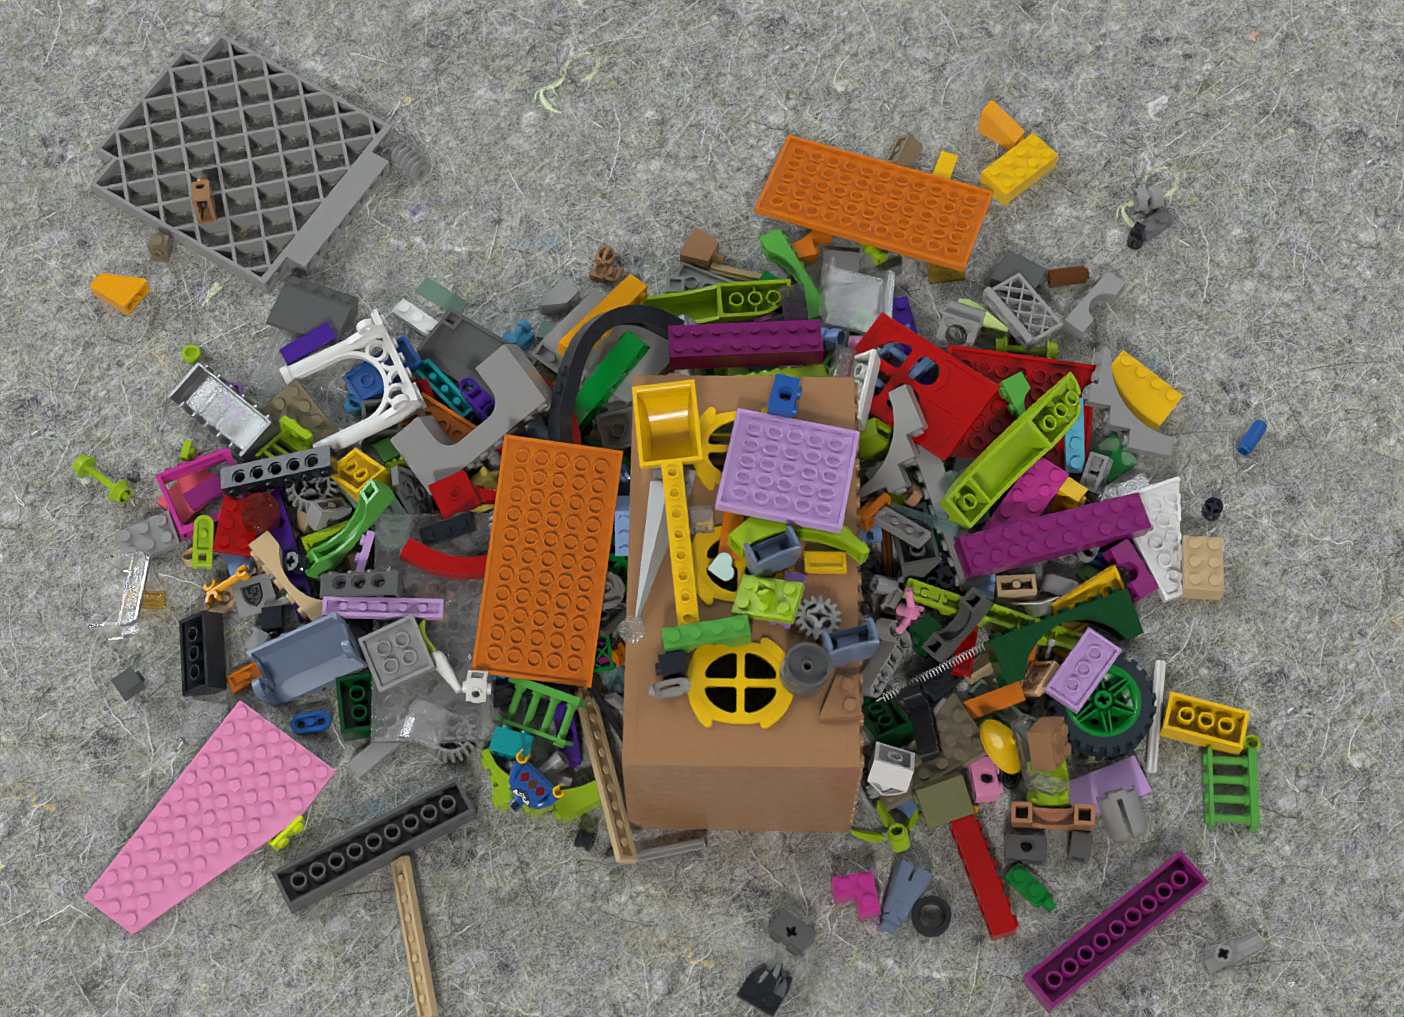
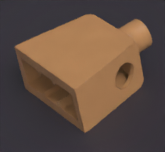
(201, 192)
(701, 250)

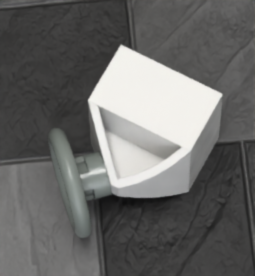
(888, 774)

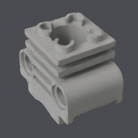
(964, 315)

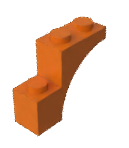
(807, 247)

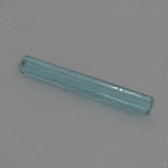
(926, 519)

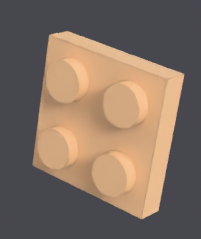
(1038, 677)

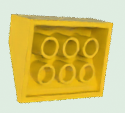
(1143, 391)

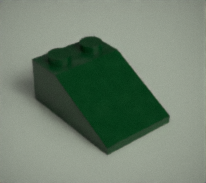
(886, 722)

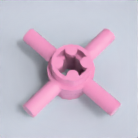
(908, 613)

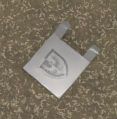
(255, 594)

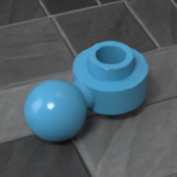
(351, 404)

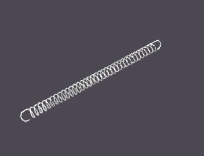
(933, 671)

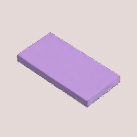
(1082, 670)
(1117, 775)

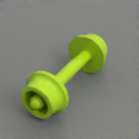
(1050, 349)
(118, 492)

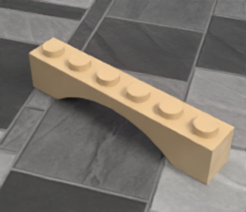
(270, 554)

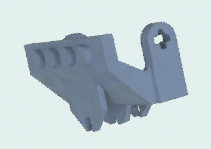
(306, 660)

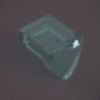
(615, 681)

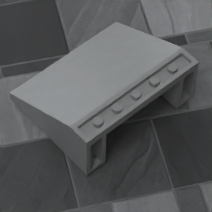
(653, 363)

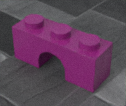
(1141, 581)

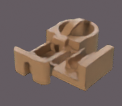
(606, 270)

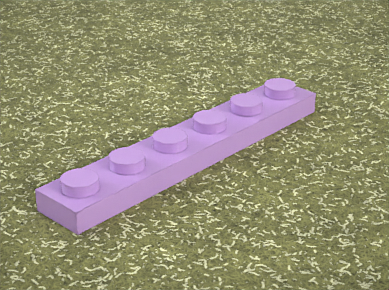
(384, 607)

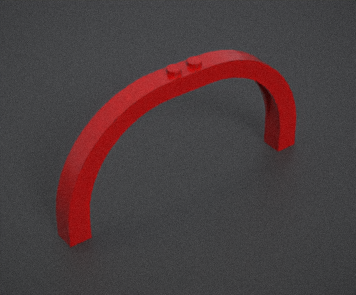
(453, 566)

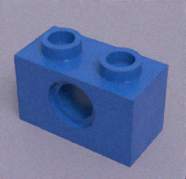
(784, 387)

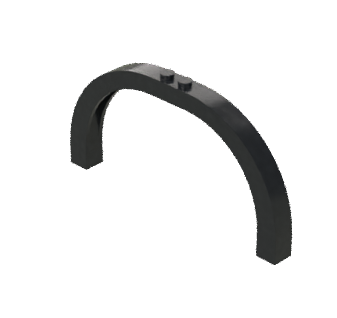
(576, 354)

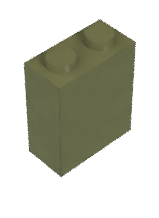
(942, 800)

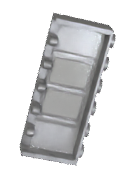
(224, 411)

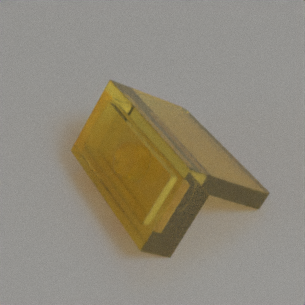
(939, 274)

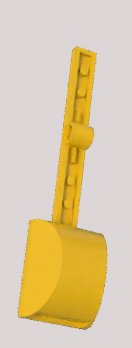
(668, 440)

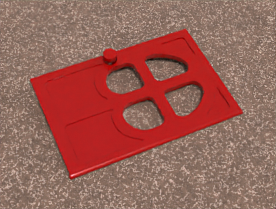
(947, 405)

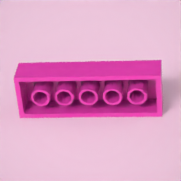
(1029, 495)

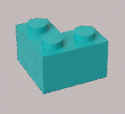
(508, 743)

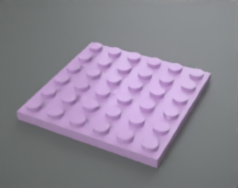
(788, 470)

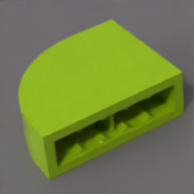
(875, 440)

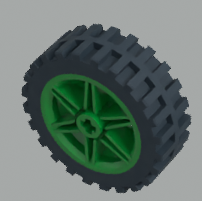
(1133, 715)

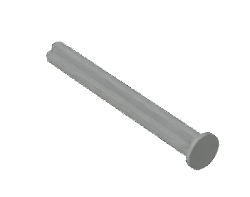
(661, 851)

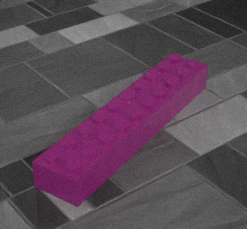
(1052, 536)
(1114, 932)

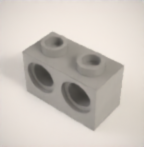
(1096, 473)

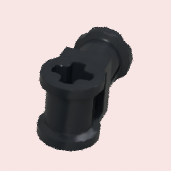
(943, 573)

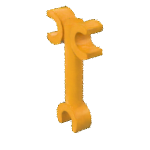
(214, 590)

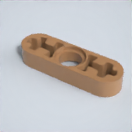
(913, 493)

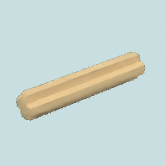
(735, 273)

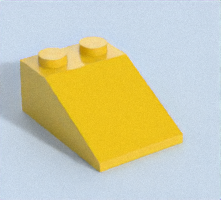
(356, 471)

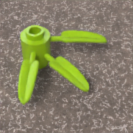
(896, 834)

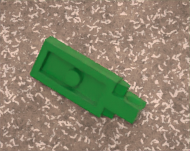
(1029, 888)

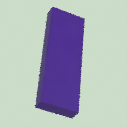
(308, 344)

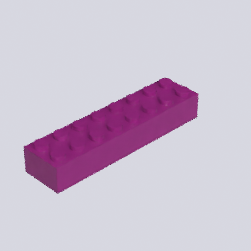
(745, 344)

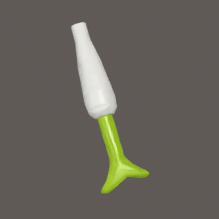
(440, 661)

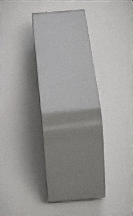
(886, 657)

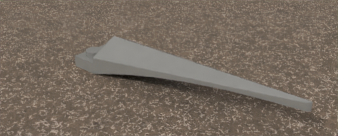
(656, 534)

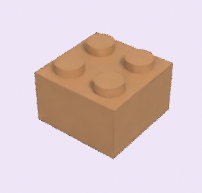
(1048, 743)

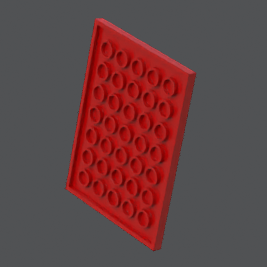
(1041, 377)

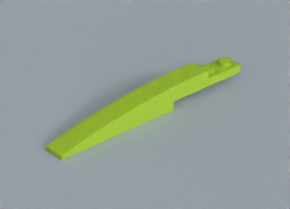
(997, 618)

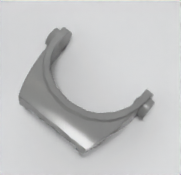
(685, 686)

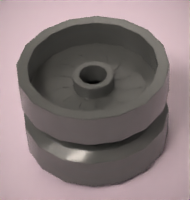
(805, 669)

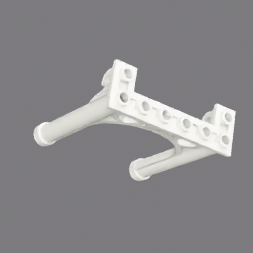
(369, 335)

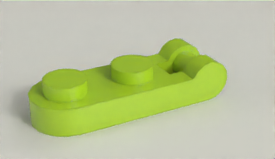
(203, 542)

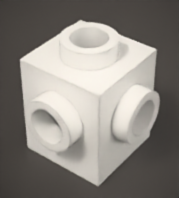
(476, 686)

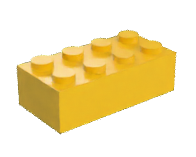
(1018, 169)
(1204, 723)

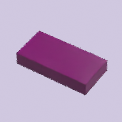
(203, 493)

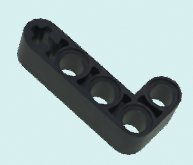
(923, 721)

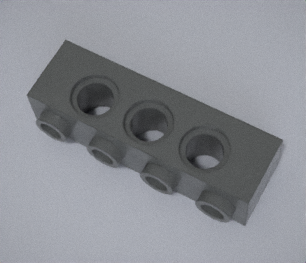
(391, 588)

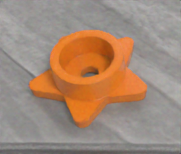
(618, 654)

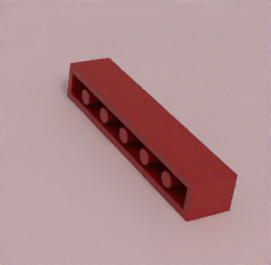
(983, 877)

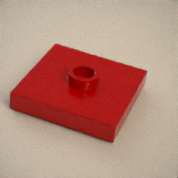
(454, 494)

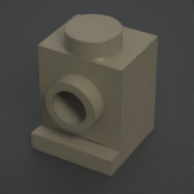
(160, 247)

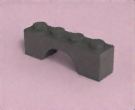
(946, 641)

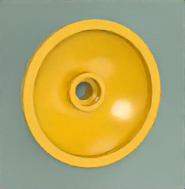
(1000, 745)

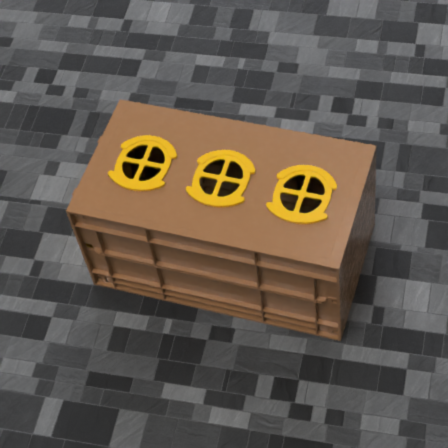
(681, 753)

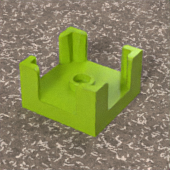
(1061, 799)

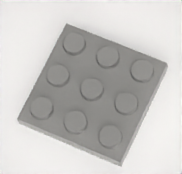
(396, 653)

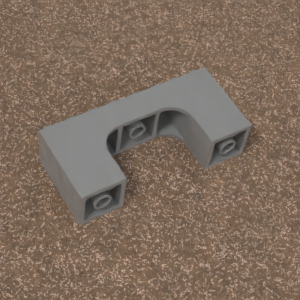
(519, 400)

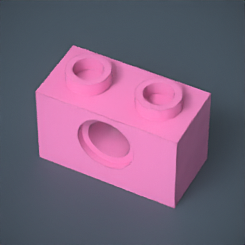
(985, 791)

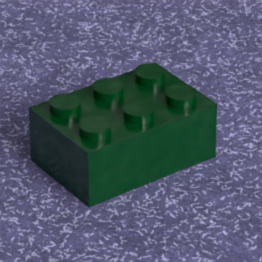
(354, 705)

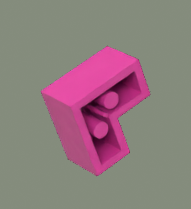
(857, 888)

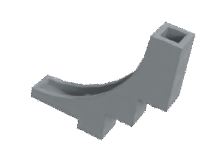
(1104, 395)
(903, 451)

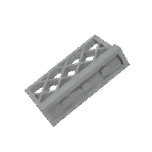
(1008, 317)

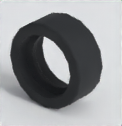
(939, 902)

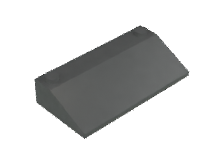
(460, 346)

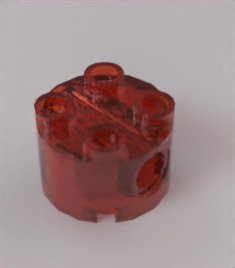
(260, 513)

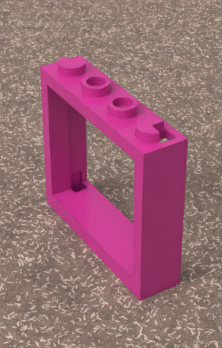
(187, 468)

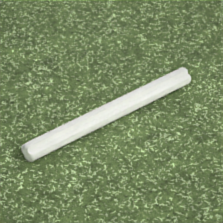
(1154, 731)

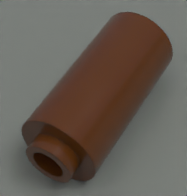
(1067, 276)

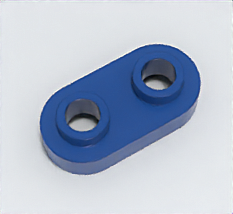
(311, 722)

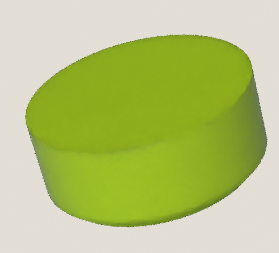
(191, 354)

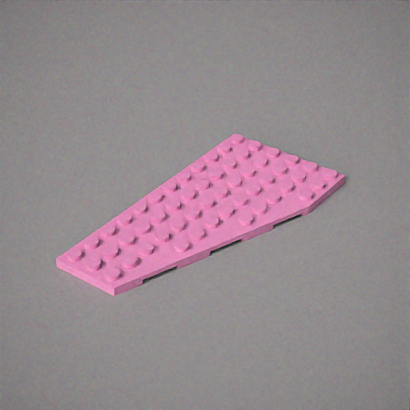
(218, 812)

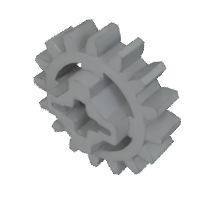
(808, 618)

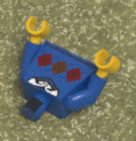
(531, 786)

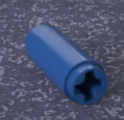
(1252, 437)

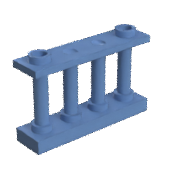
(917, 371)

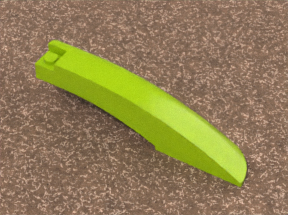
(723, 301)
(1012, 453)

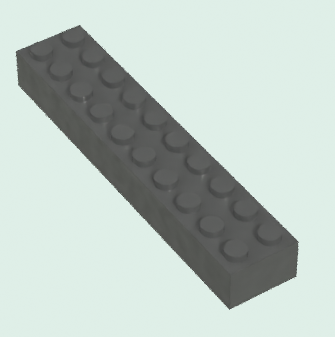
(374, 845)

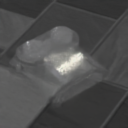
(426, 724)

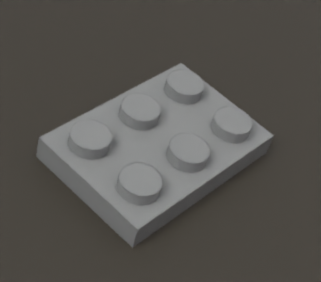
(152, 536)

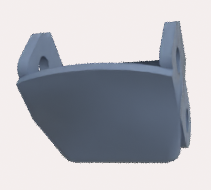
(773, 554)
(851, 644)

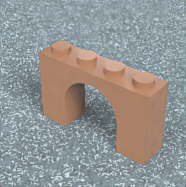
(1027, 816)

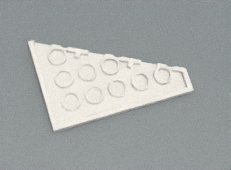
(1161, 545)

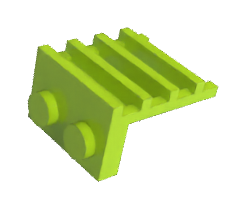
(291, 436)

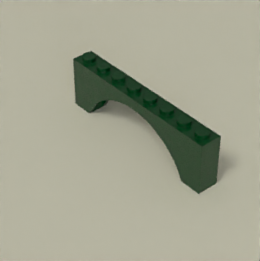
(1012, 650)

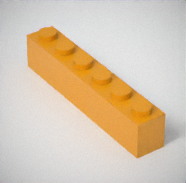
(628, 292)

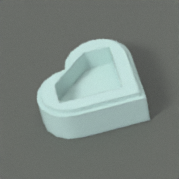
(722, 567)

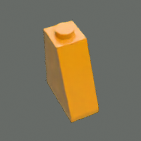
(999, 126)
(120, 291)

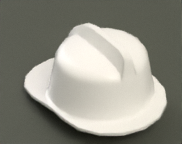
(1038, 607)

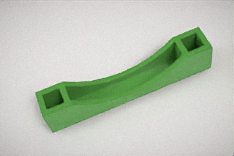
(777, 250)
(372, 502)

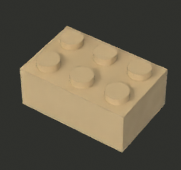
(1202, 567)

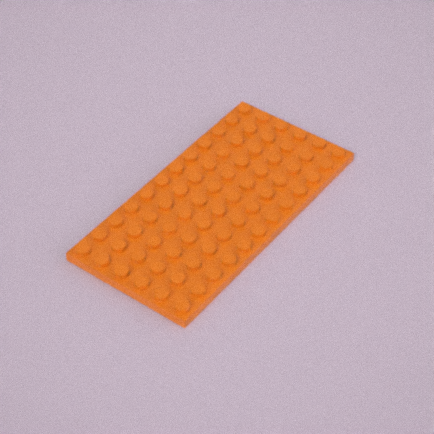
(875, 202)
(547, 561)

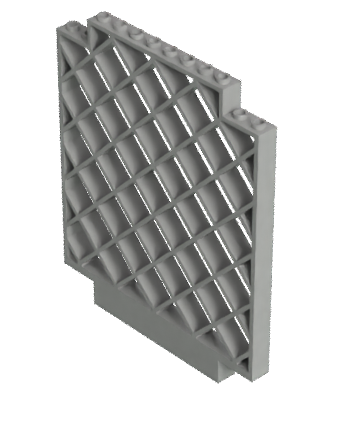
(329, 214)

